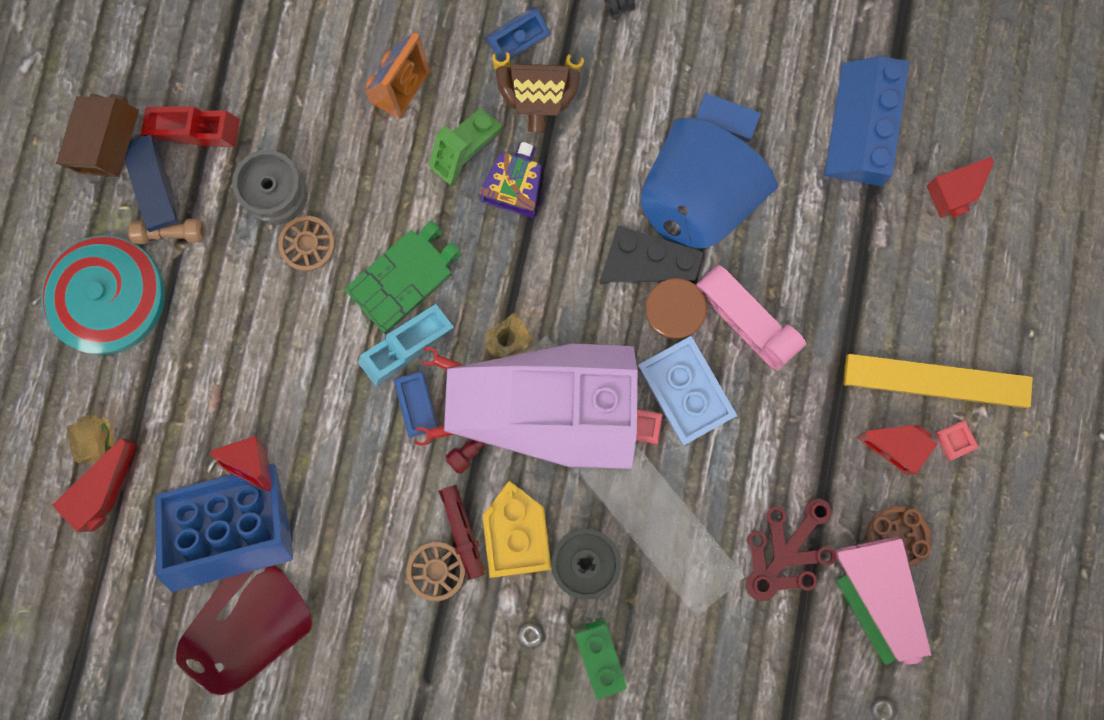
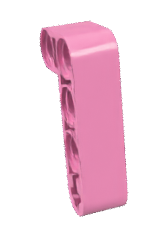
(749, 319)

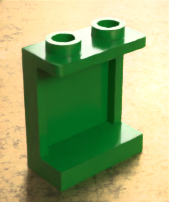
(600, 658)

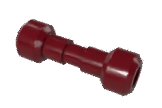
(460, 458)

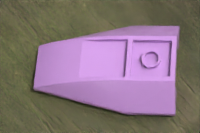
(551, 404)

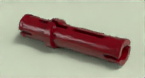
(462, 532)

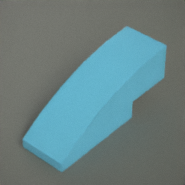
(404, 344)

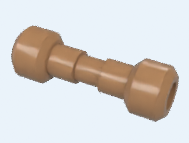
(192, 230)

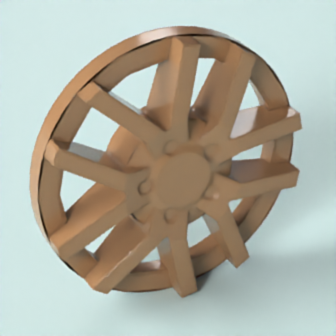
(306, 243)
(435, 571)

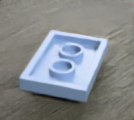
(686, 390)

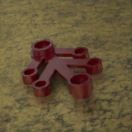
(786, 553)

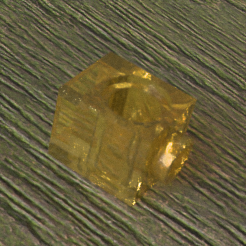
(509, 325)

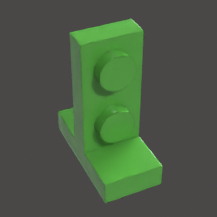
(458, 146)

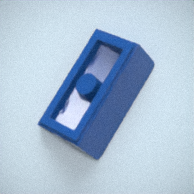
(518, 34)

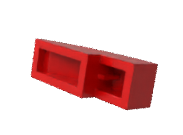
(191, 126)

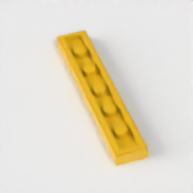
(938, 381)

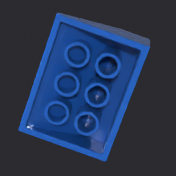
(219, 531)

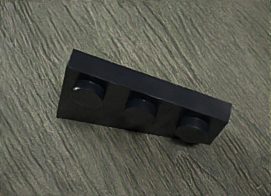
(646, 258)

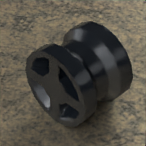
(615, 7)

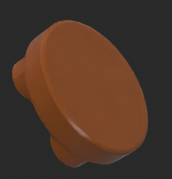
(675, 308)
(905, 524)

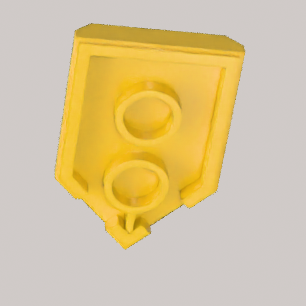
(515, 534)

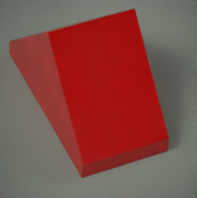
(245, 460)

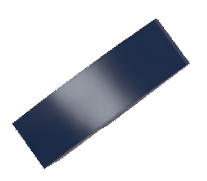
(150, 183)

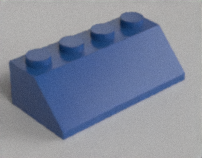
(867, 120)

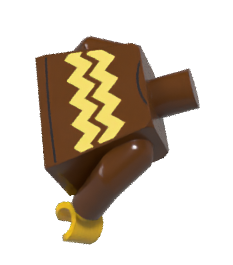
(537, 88)

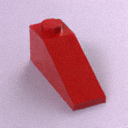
(96, 491)

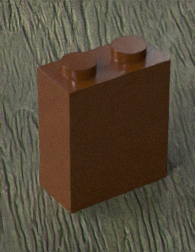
(98, 135)

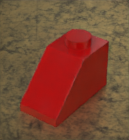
(960, 188)
(901, 446)

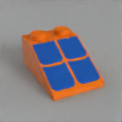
(399, 76)

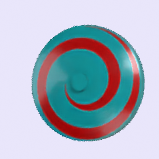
(103, 295)

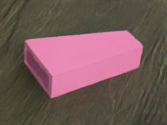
(887, 590)

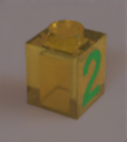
(89, 439)

